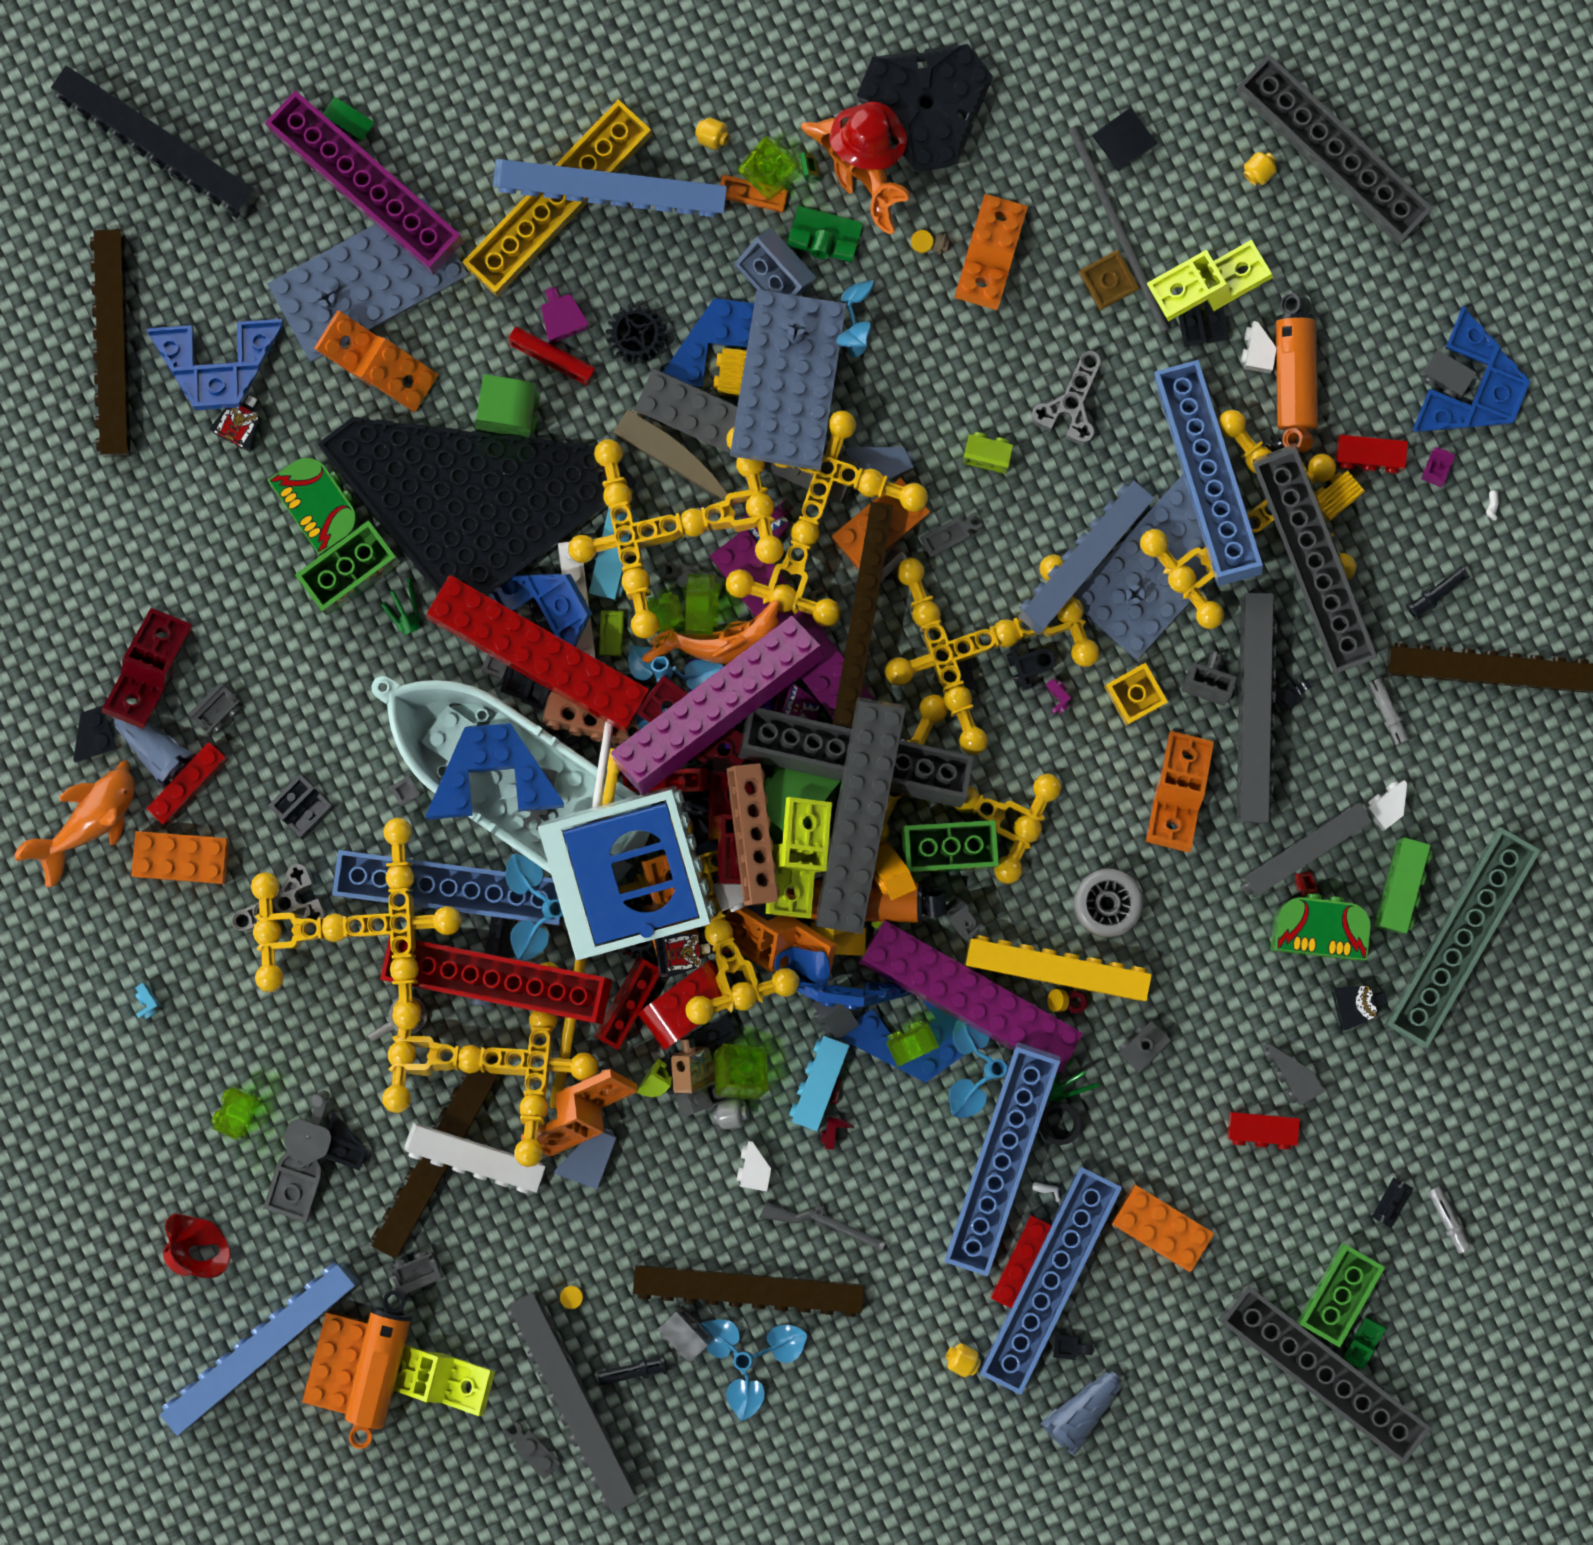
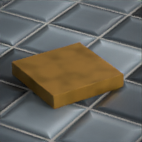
(1108, 280)

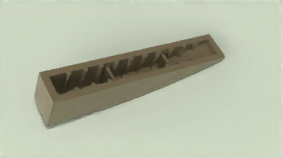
(667, 451)

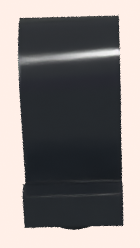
(1028, 666)

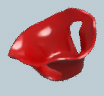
(865, 136)
(193, 1231)

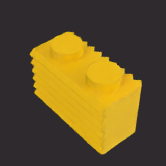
(731, 372)
(1338, 495)

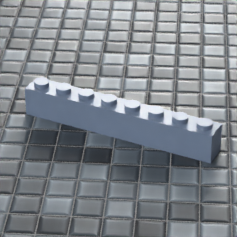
(1085, 557)

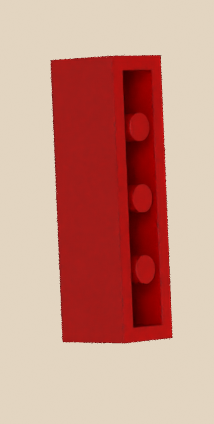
(187, 784)
(628, 1003)
(1020, 1261)

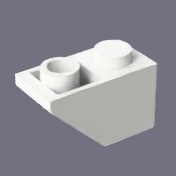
(1260, 350)
(1390, 806)
(756, 1169)

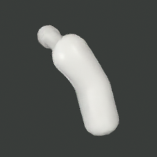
(1494, 502)
(1044, 1188)

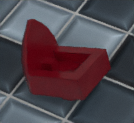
(828, 1135)

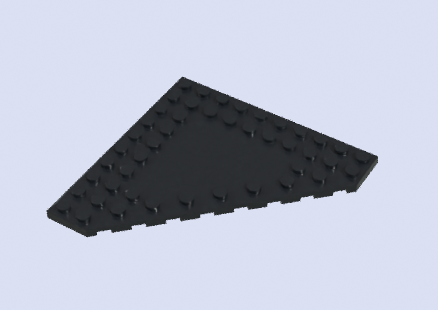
(466, 498)

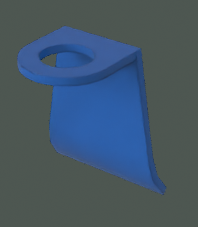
(807, 962)

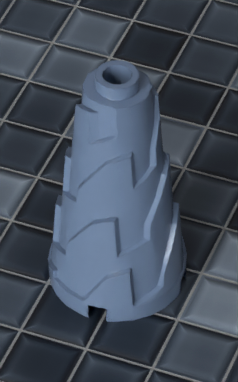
(156, 750)
(1080, 1414)

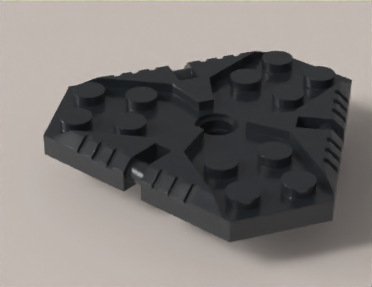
(952, 81)

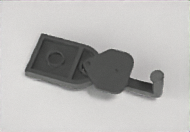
(293, 1185)

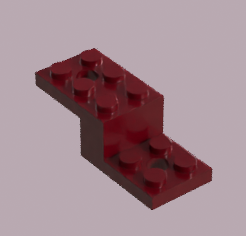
(147, 668)
(668, 691)
(722, 829)

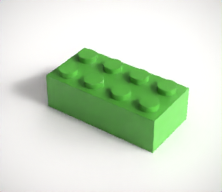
(1402, 886)
(1340, 1294)

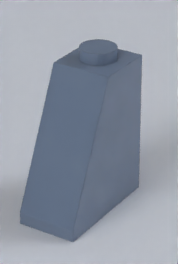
(888, 460)
(588, 1160)

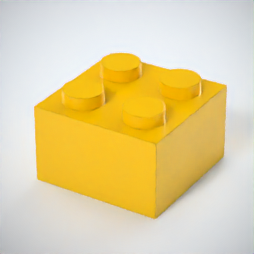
(1135, 694)

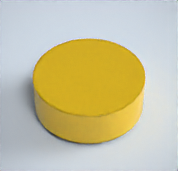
(921, 241)
(1058, 1000)
(571, 1297)

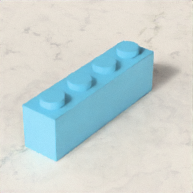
(608, 567)
(819, 1084)

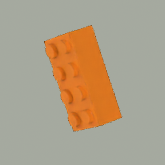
(851, 536)
(180, 857)
(1162, 1228)
(335, 1362)

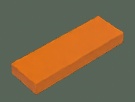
(745, 193)

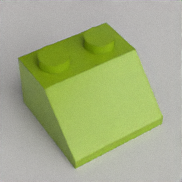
(987, 453)

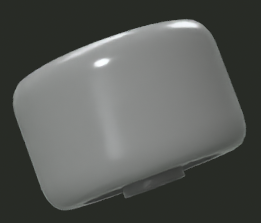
(1126, 903)

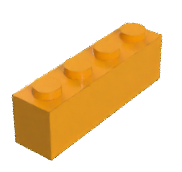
(891, 873)

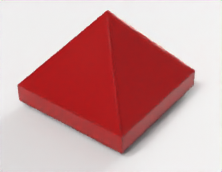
(1305, 883)

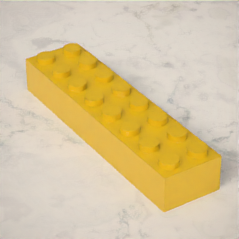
(1058, 970)

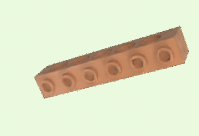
(554, 720)
(747, 846)

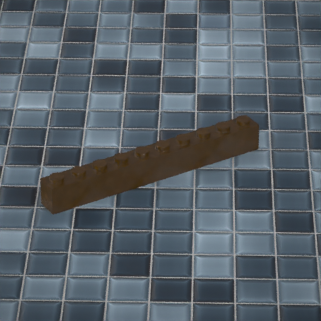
(111, 343)
(863, 613)
(1490, 668)
(426, 1176)
(748, 1289)

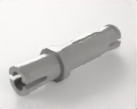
(1389, 712)
(1453, 1228)

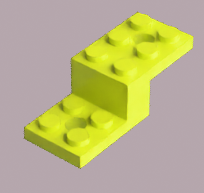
(1210, 280)
(800, 856)
(443, 1380)

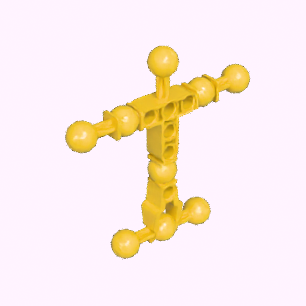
(690, 523)
(806, 531)
(1182, 577)
(1003, 634)
(337, 927)
(720, 935)
(472, 1059)

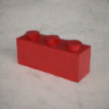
(1371, 453)
(1263, 1130)

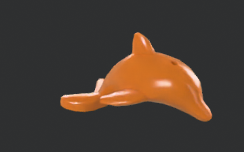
(882, 193)
(722, 645)
(98, 811)

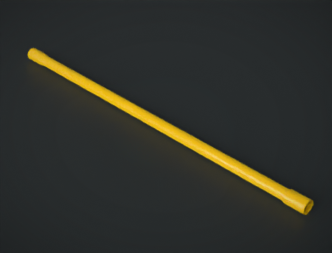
(579, 965)

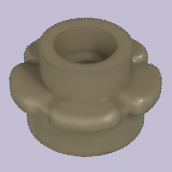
(940, 243)

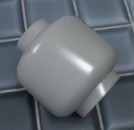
(731, 1114)

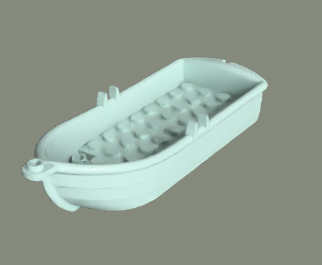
(427, 727)

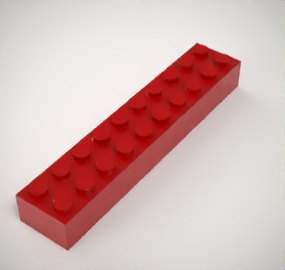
(537, 653)
(506, 981)

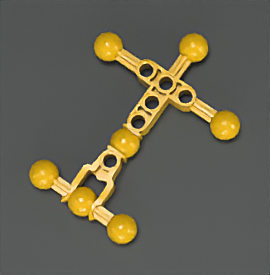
(1026, 827)

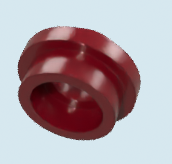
(1083, 1001)

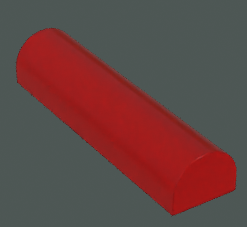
(551, 356)
(684, 778)

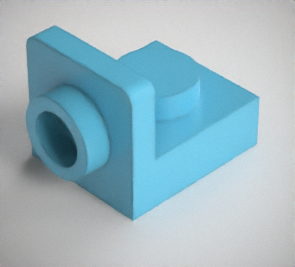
(147, 997)

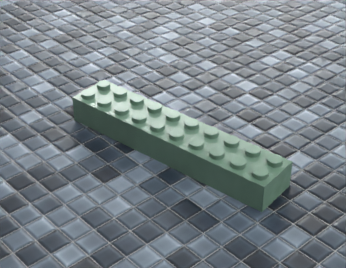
(1462, 937)

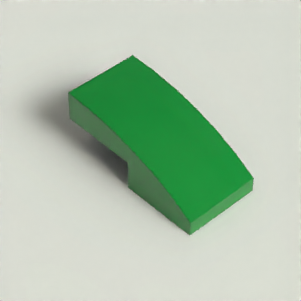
(348, 119)
(810, 167)
(1364, 1342)

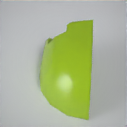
(656, 1081)

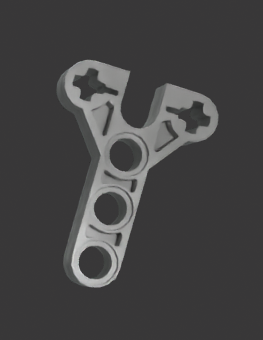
(1058, 406)
(289, 889)

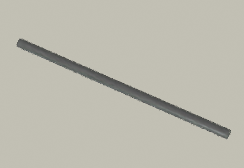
(1117, 226)

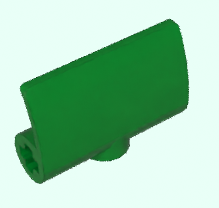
(824, 234)

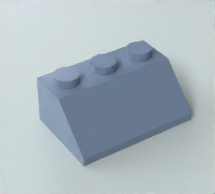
(774, 266)

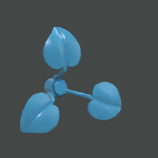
(856, 337)
(695, 671)
(527, 938)
(964, 1096)
(748, 1396)

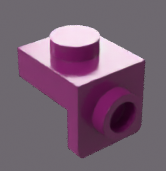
(1438, 466)
(1058, 690)

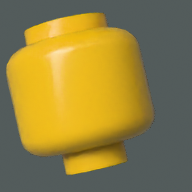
(712, 133)
(1260, 168)
(963, 1360)

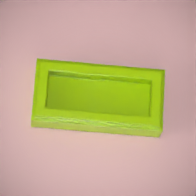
(611, 633)

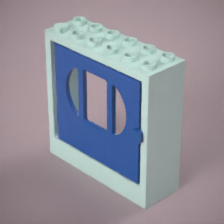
(591, 859)

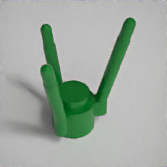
(408, 622)
(1058, 1088)

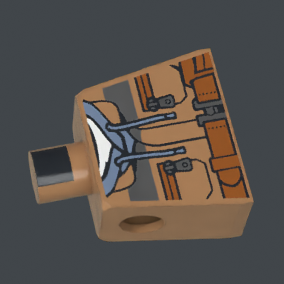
(692, 1067)

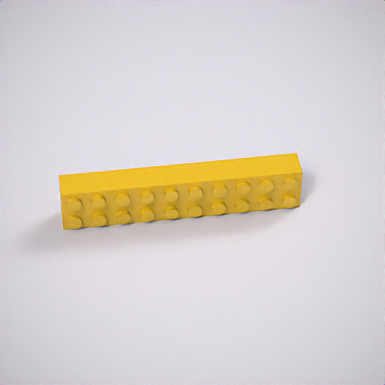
(540, 219)

